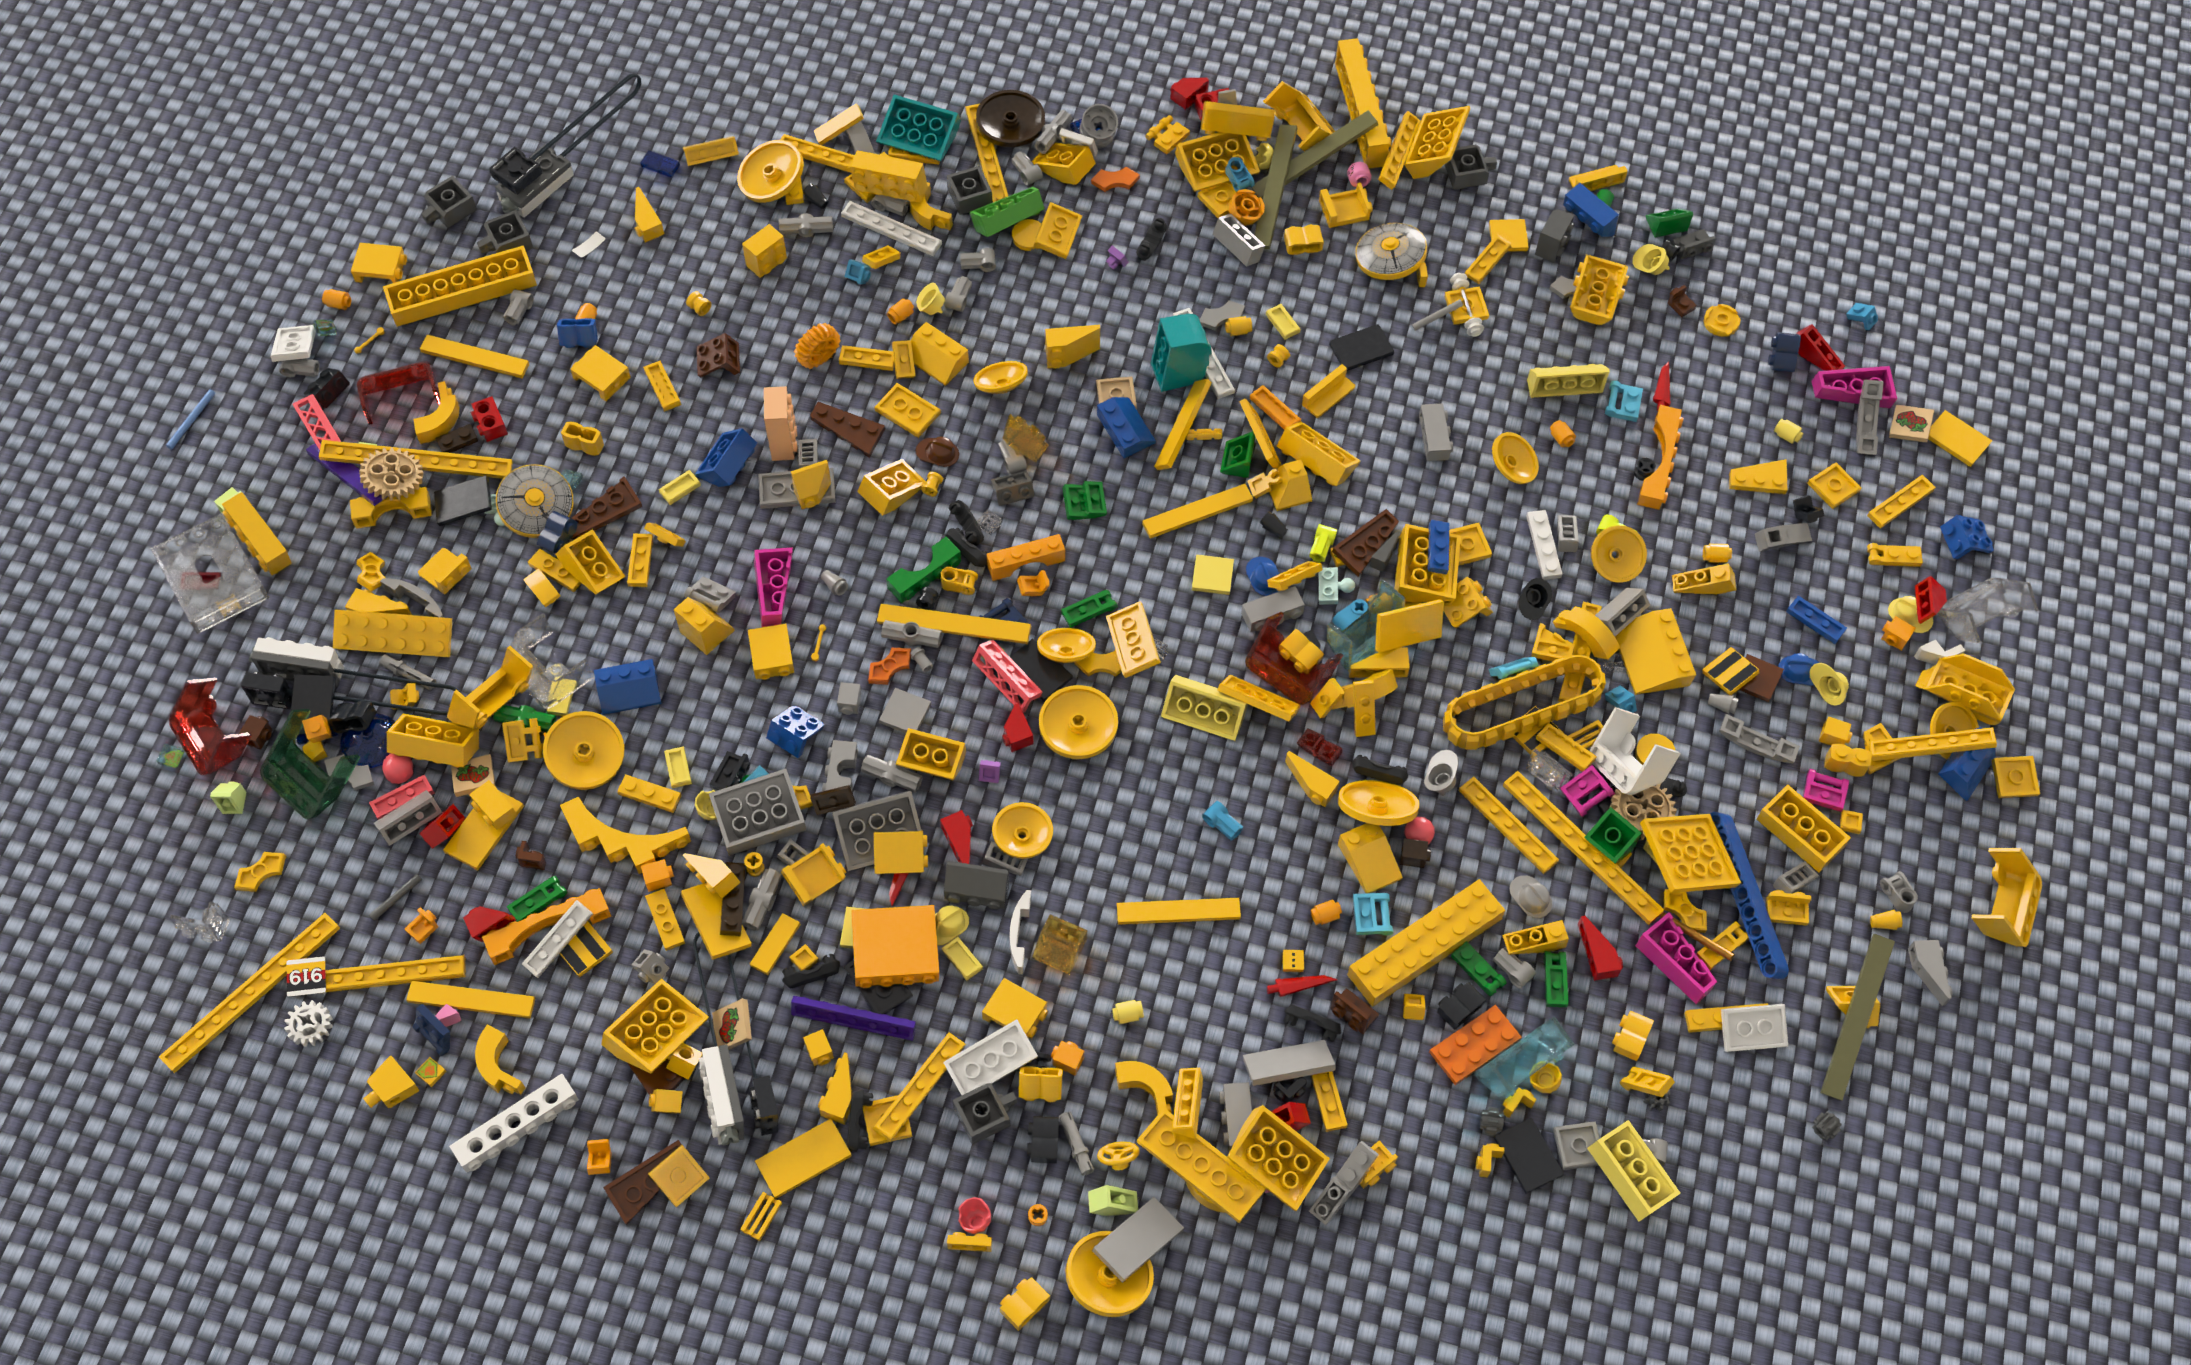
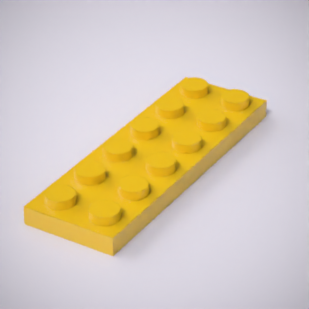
(392, 633)
(1202, 1167)

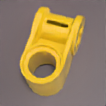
(959, 581)

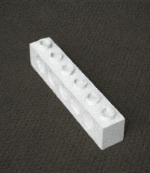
(502, 1123)

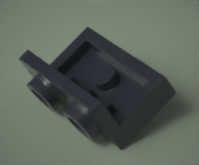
(327, 386)
(730, 771)

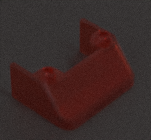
(394, 378)
(1280, 673)
(199, 732)

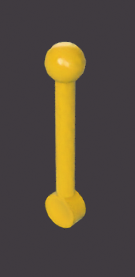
(380, 331)
(815, 657)

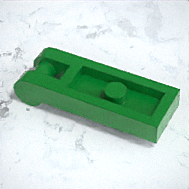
(1088, 608)
(537, 899)
(1478, 968)
(1556, 979)

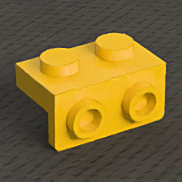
(1788, 907)
(1384, 1162)

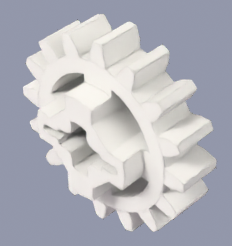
(308, 1032)

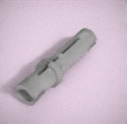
(389, 663)
(1079, 1151)

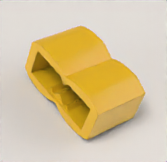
(1303, 239)
(582, 438)
(1300, 651)
(1851, 761)
(1633, 1035)
(1040, 1083)
(1024, 1303)

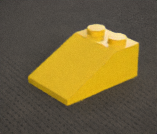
(1066, 162)
(1070, 344)
(890, 486)
(590, 562)
(1370, 857)

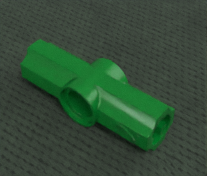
(510, 713)

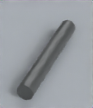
(395, 897)

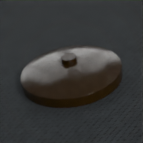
(1010, 118)

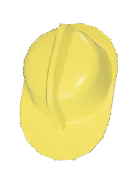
(1651, 259)
(930, 300)
(1906, 609)
(1829, 683)
(950, 923)

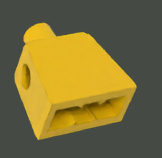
(390, 1085)

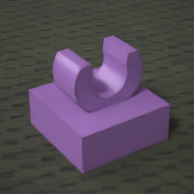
(1116, 258)
(989, 771)

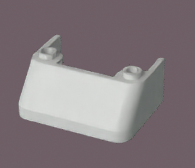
(1615, 760)

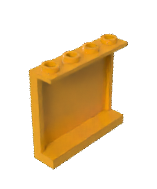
(895, 946)

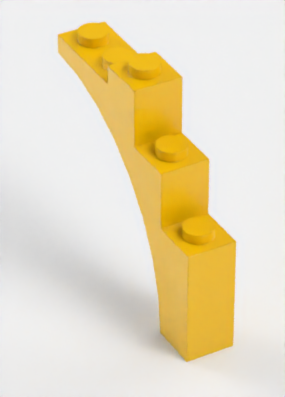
(617, 844)

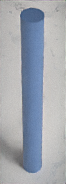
(190, 419)

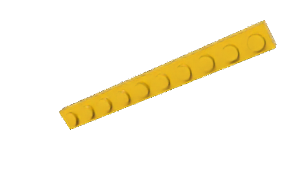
(429, 460)
(1574, 840)
(247, 993)

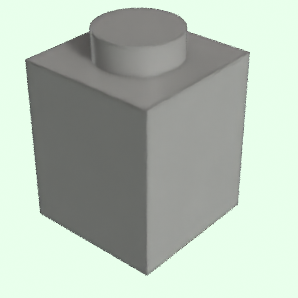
(849, 698)

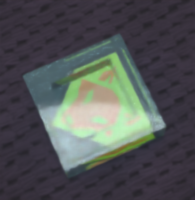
(325, 327)
(170, 756)

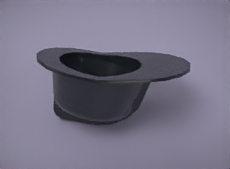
(1535, 598)

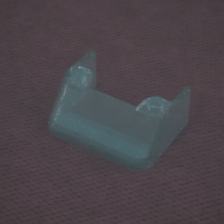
(1359, 638)
(1525, 1058)

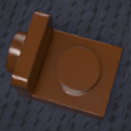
(1681, 302)
(529, 859)

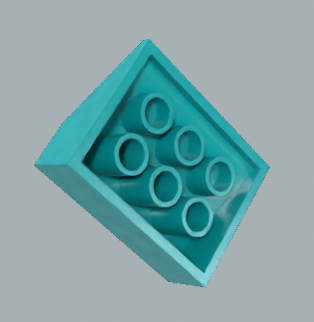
(918, 128)

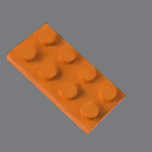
(1475, 1044)

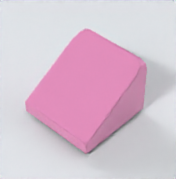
(448, 1016)

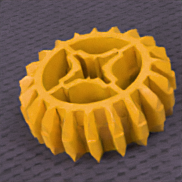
(817, 345)

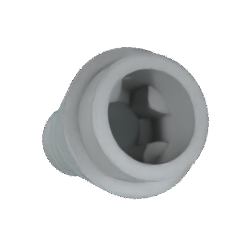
(835, 583)
(1725, 703)

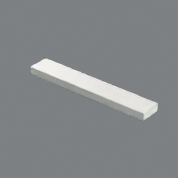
(891, 228)
(1215, 373)

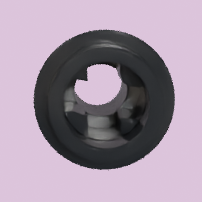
(815, 196)
(1273, 524)

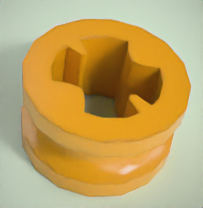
(1037, 1208)

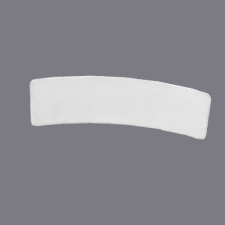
(589, 245)

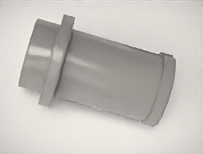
(922, 660)

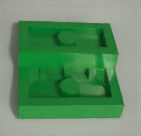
(1084, 500)

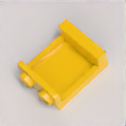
(1345, 206)
(378, 262)
(601, 372)
(770, 651)
(900, 852)
(814, 874)
(1014, 1003)

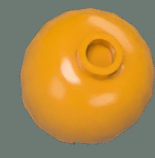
(1246, 207)

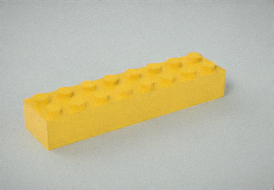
(1361, 97)
(459, 286)
(1425, 942)

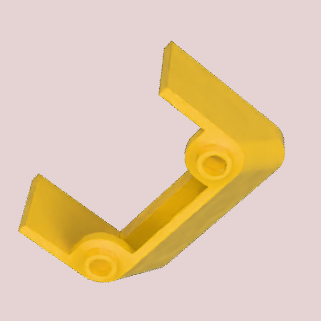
(1300, 111)
(1237, 120)
(491, 694)
(2015, 898)

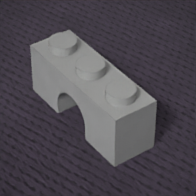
(842, 756)

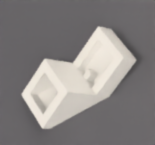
(1933, 651)

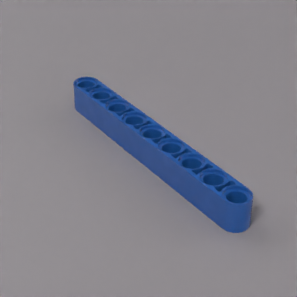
(1751, 903)

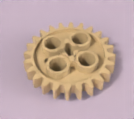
(391, 473)
(1645, 800)

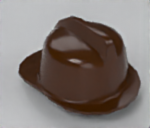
(937, 451)

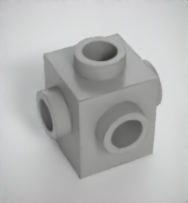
(650, 966)

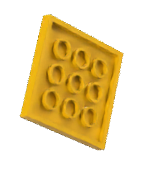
(1690, 853)

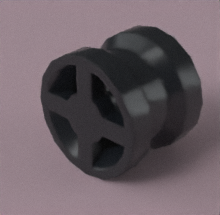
(1671, 249)
(1644, 464)
(927, 598)

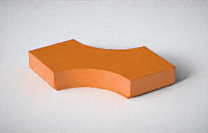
(1123, 178)
(882, 671)

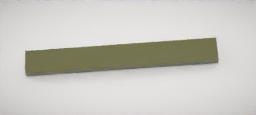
(1324, 149)
(1276, 183)
(1857, 1017)

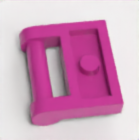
(1582, 786)
(1823, 794)

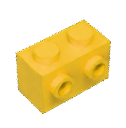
(493, 805)

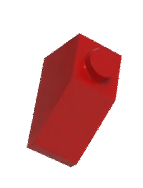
(1186, 89)
(1017, 731)
(442, 826)
(483, 920)
(1293, 1114)

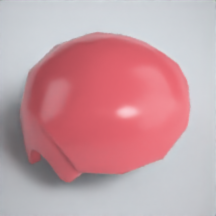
(397, 768)
(1420, 829)
(974, 1215)

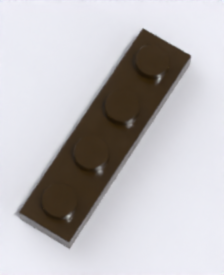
(733, 903)

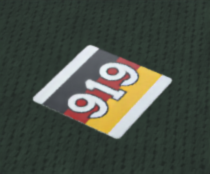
(306, 976)

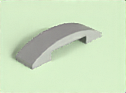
(858, 137)
(1868, 417)
(398, 588)
(1758, 743)

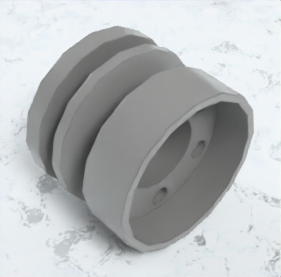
(1100, 117)

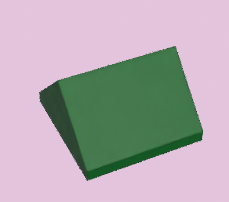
(1669, 222)
(1238, 455)
(1614, 836)

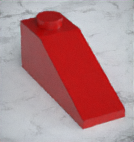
(1817, 350)
(1929, 598)
(958, 834)
(1600, 953)

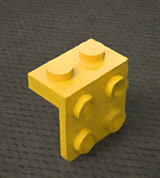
(445, 570)
(1468, 603)

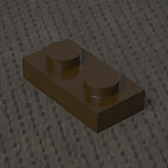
(457, 439)
(833, 799)

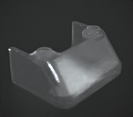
(1983, 603)
(556, 682)

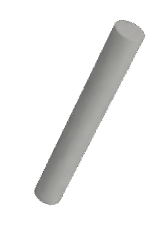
(1442, 312)

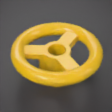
(1119, 1158)

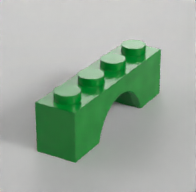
(906, 584)

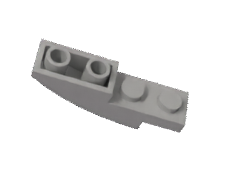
(1344, 1183)

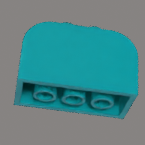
(1180, 352)

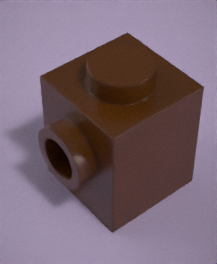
(260, 731)

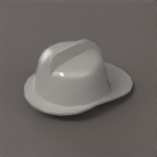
(1442, 772)
(1531, 896)

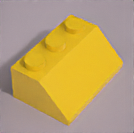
(938, 353)
(931, 754)

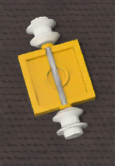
(1473, 308)

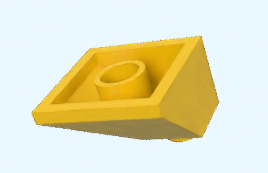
(811, 483)
(1294, 488)
(1842, 996)

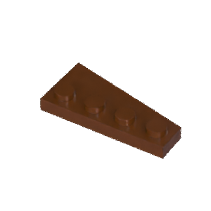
(856, 430)
(611, 506)
(1363, 543)
(659, 1079)
(636, 1187)

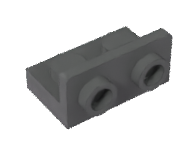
(1694, 243)
(1013, 487)

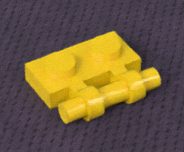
(1171, 137)
(516, 741)

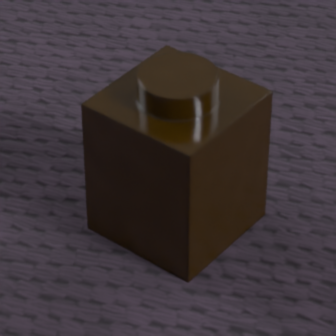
(1415, 853)

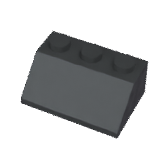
(976, 885)

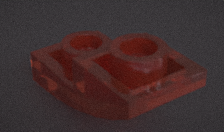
(1317, 746)

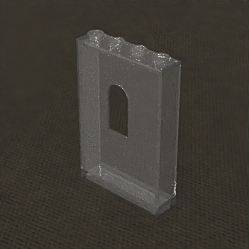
(221, 598)

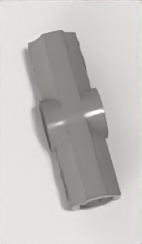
(1051, 131)
(806, 225)
(922, 635)
(891, 774)
(761, 899)

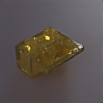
(1024, 438)
(1060, 944)

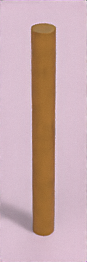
(1702, 939)

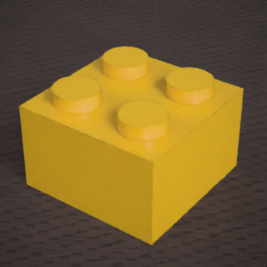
(764, 251)

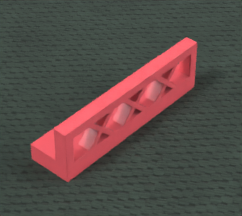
(322, 420)
(1007, 672)

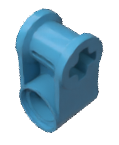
(1239, 178)
(1350, 614)

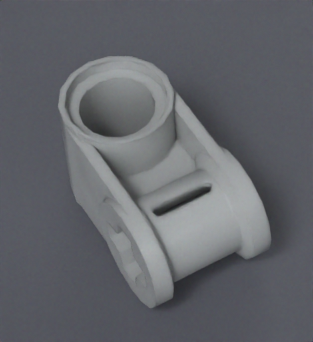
(1898, 888)

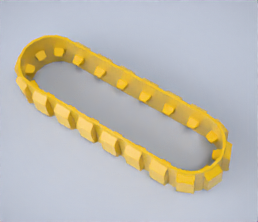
(1521, 681)

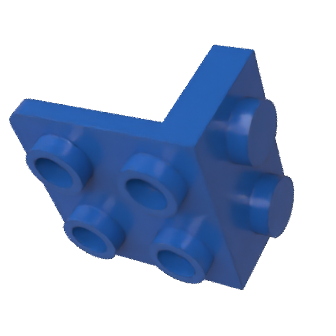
(1966, 535)
(793, 729)

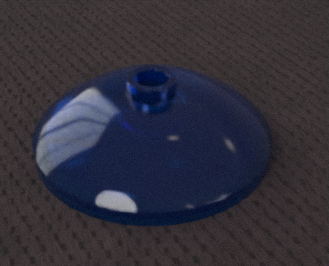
(370, 748)

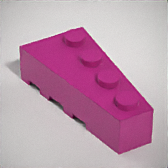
(1847, 384)
(772, 579)
(1676, 958)

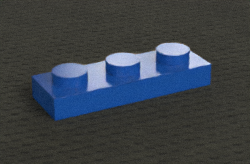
(1438, 547)
(1816, 619)

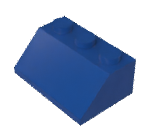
(1591, 210)
(1124, 425)
(726, 458)
(627, 686)
(1966, 769)

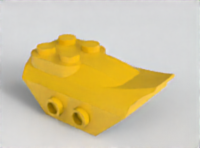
(1598, 289)
(1971, 683)

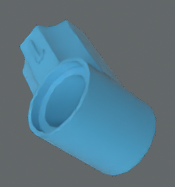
(1218, 817)

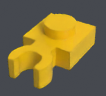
(1262, 483)

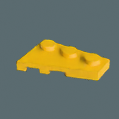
(1764, 477)

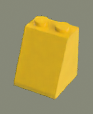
(701, 625)

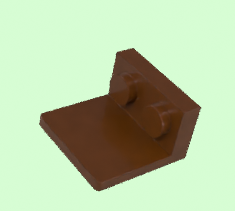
(718, 353)
(1353, 1010)

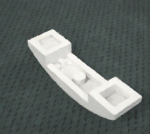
(1021, 910)

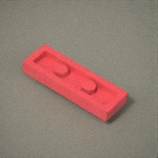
(399, 796)

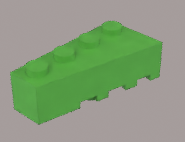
(1007, 211)

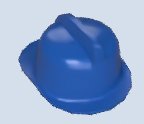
(1259, 571)
(1797, 669)

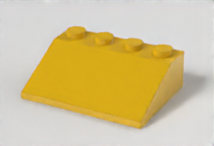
(1435, 141)
(1207, 157)
(1412, 571)
(1655, 653)
(653, 1027)
(1277, 1157)

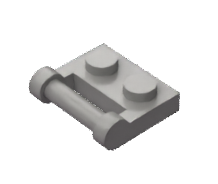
(710, 594)

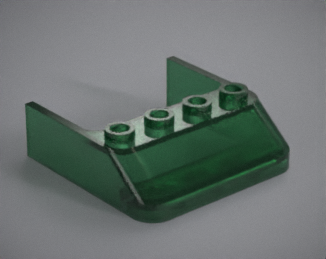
(297, 776)

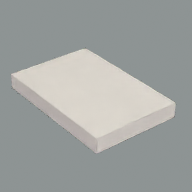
(293, 343)
(1754, 1027)

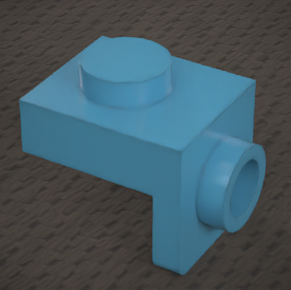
(858, 272)
(1863, 313)
(1621, 699)

